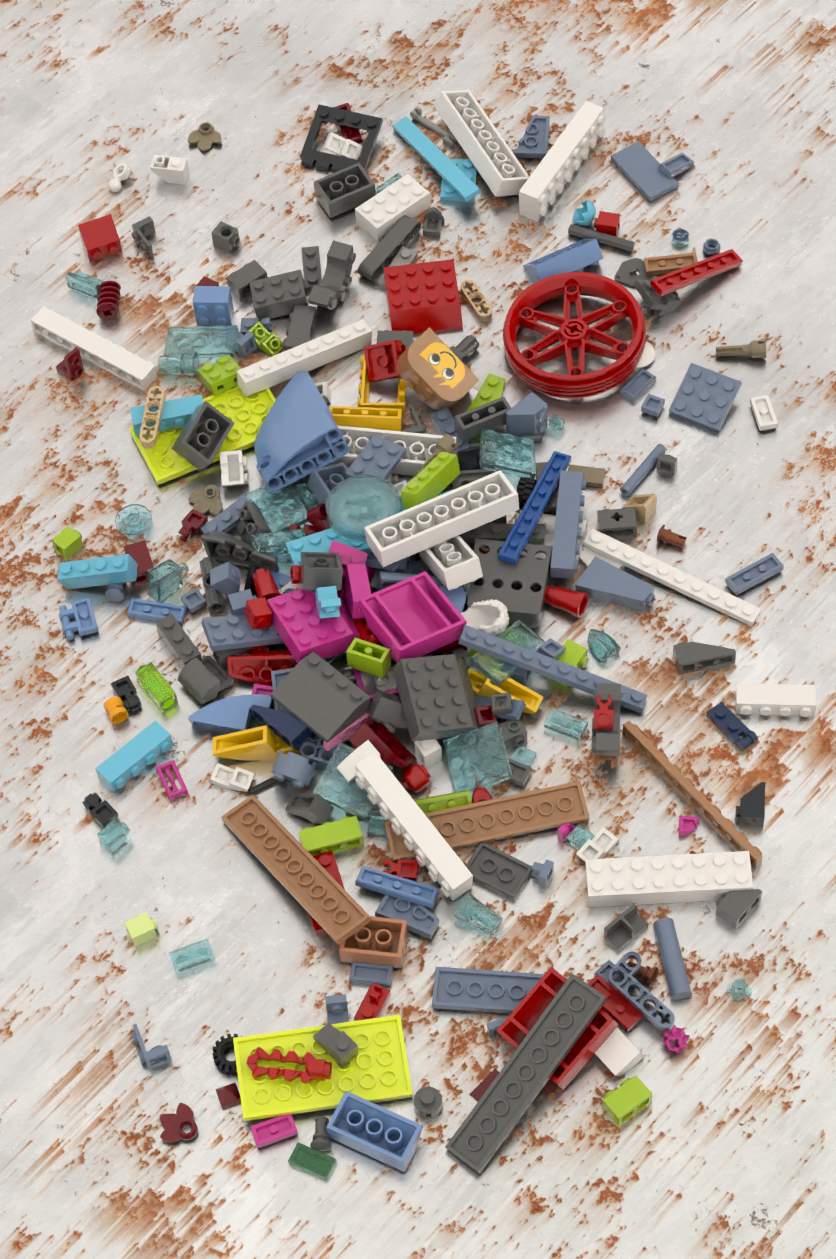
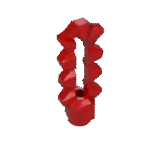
(315, 1068)

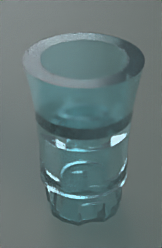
(179, 364)
(478, 914)

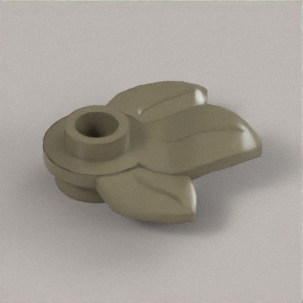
(204, 136)
(205, 502)

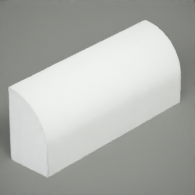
(619, 1053)

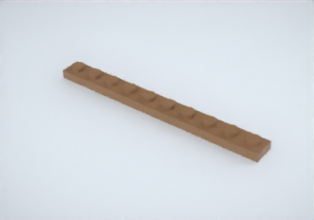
(687, 789)

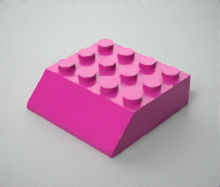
(412, 617)
(303, 631)

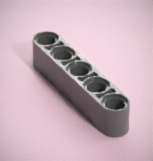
(388, 247)

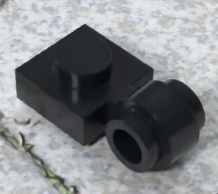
(125, 690)
(101, 812)

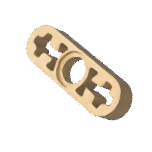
(476, 307)

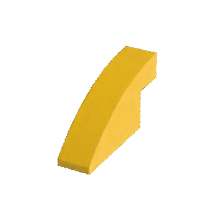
(485, 687)
(250, 745)

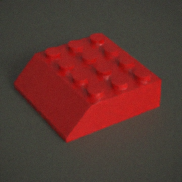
(423, 297)
(530, 1009)

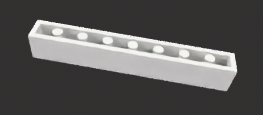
(94, 348)
(304, 357)

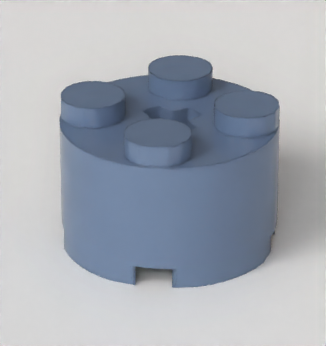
(293, 769)

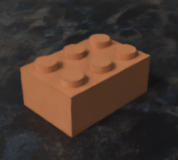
(377, 943)

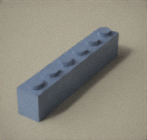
(567, 524)

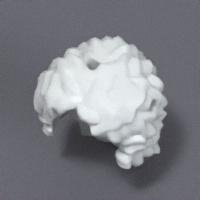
(487, 616)

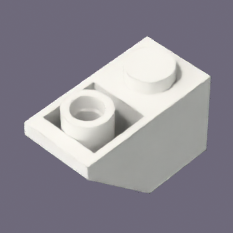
(171, 169)

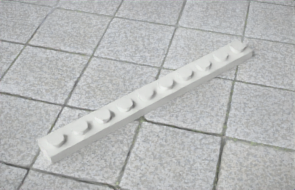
(672, 577)

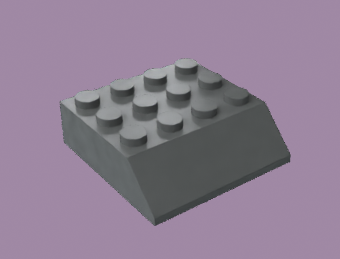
(436, 696)

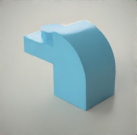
(327, 602)

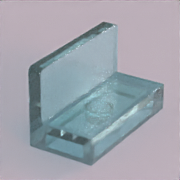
(83, 283)

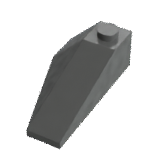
(231, 549)

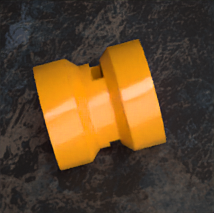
(116, 711)

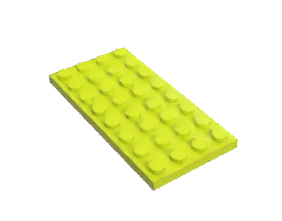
(246, 413)
(375, 1074)

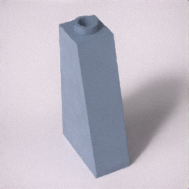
(614, 585)

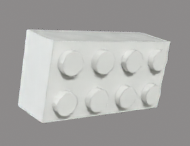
(386, 208)
(452, 562)

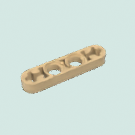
(152, 416)

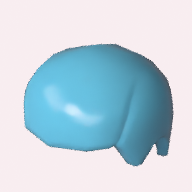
(585, 215)

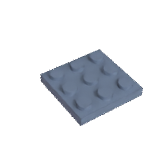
(705, 397)

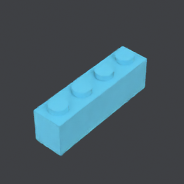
(174, 415)
(97, 571)
(134, 756)

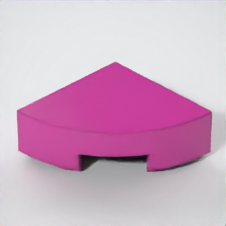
(687, 825)
(564, 831)

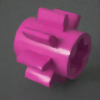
(676, 1033)

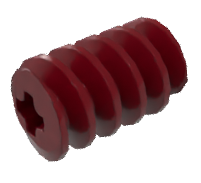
(108, 300)

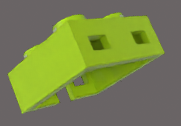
(219, 373)

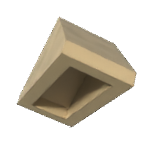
(644, 506)

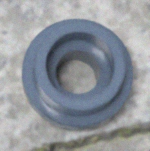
(711, 247)

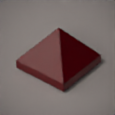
(484, 715)
(228, 1095)

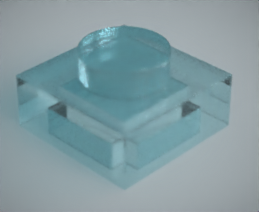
(579, 836)

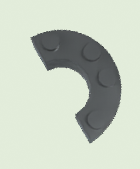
(336, 277)
(607, 741)

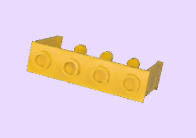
(364, 389)

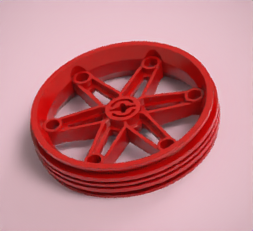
(574, 334)

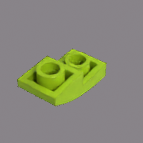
(265, 341)

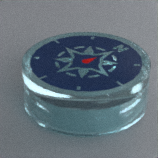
(680, 237)

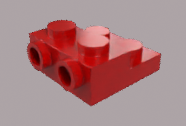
(382, 360)

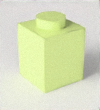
(141, 929)

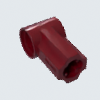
(318, 517)

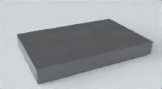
(498, 871)

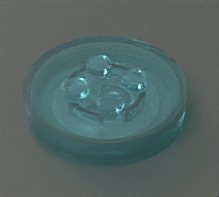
(360, 503)

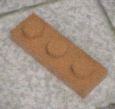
(668, 264)

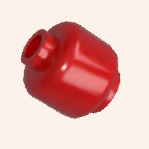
(415, 778)

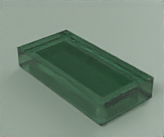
(312, 1161)

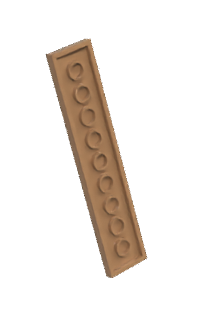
(501, 818)
(296, 869)

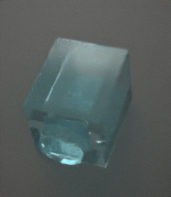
(114, 836)

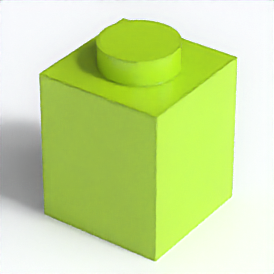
(67, 542)

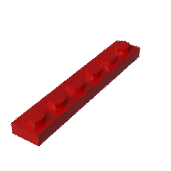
(696, 272)

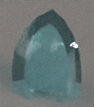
(601, 645)

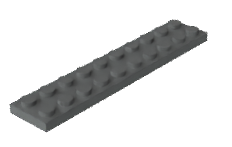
(526, 1073)

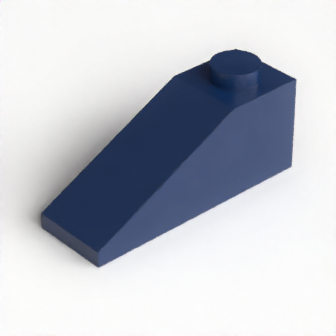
(283, 725)

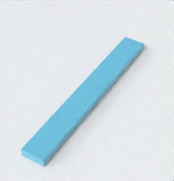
(436, 159)

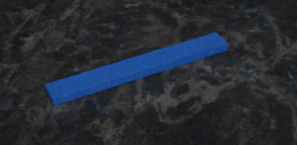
(534, 508)

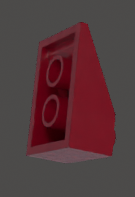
(388, 746)

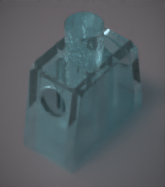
(165, 579)

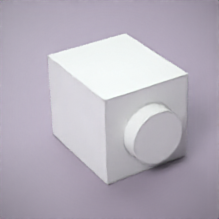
(428, 752)

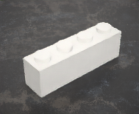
(775, 699)

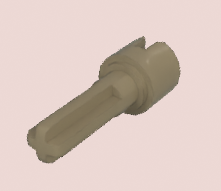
(755, 349)
(446, 444)

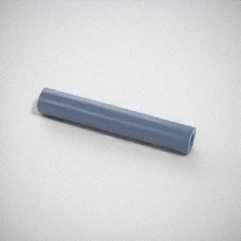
(642, 470)

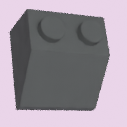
(320, 570)

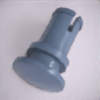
(115, 592)

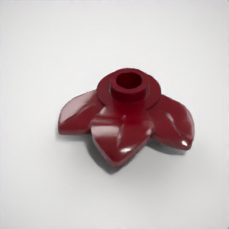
(176, 1124)

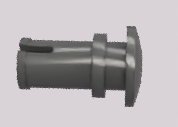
(321, 1138)

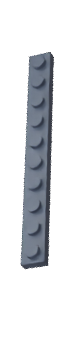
(545, 666)

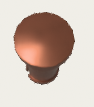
(670, 537)
(646, 973)

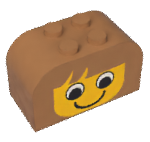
(435, 371)

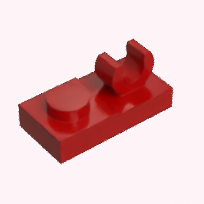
(372, 1003)

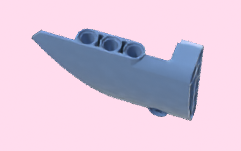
(297, 433)

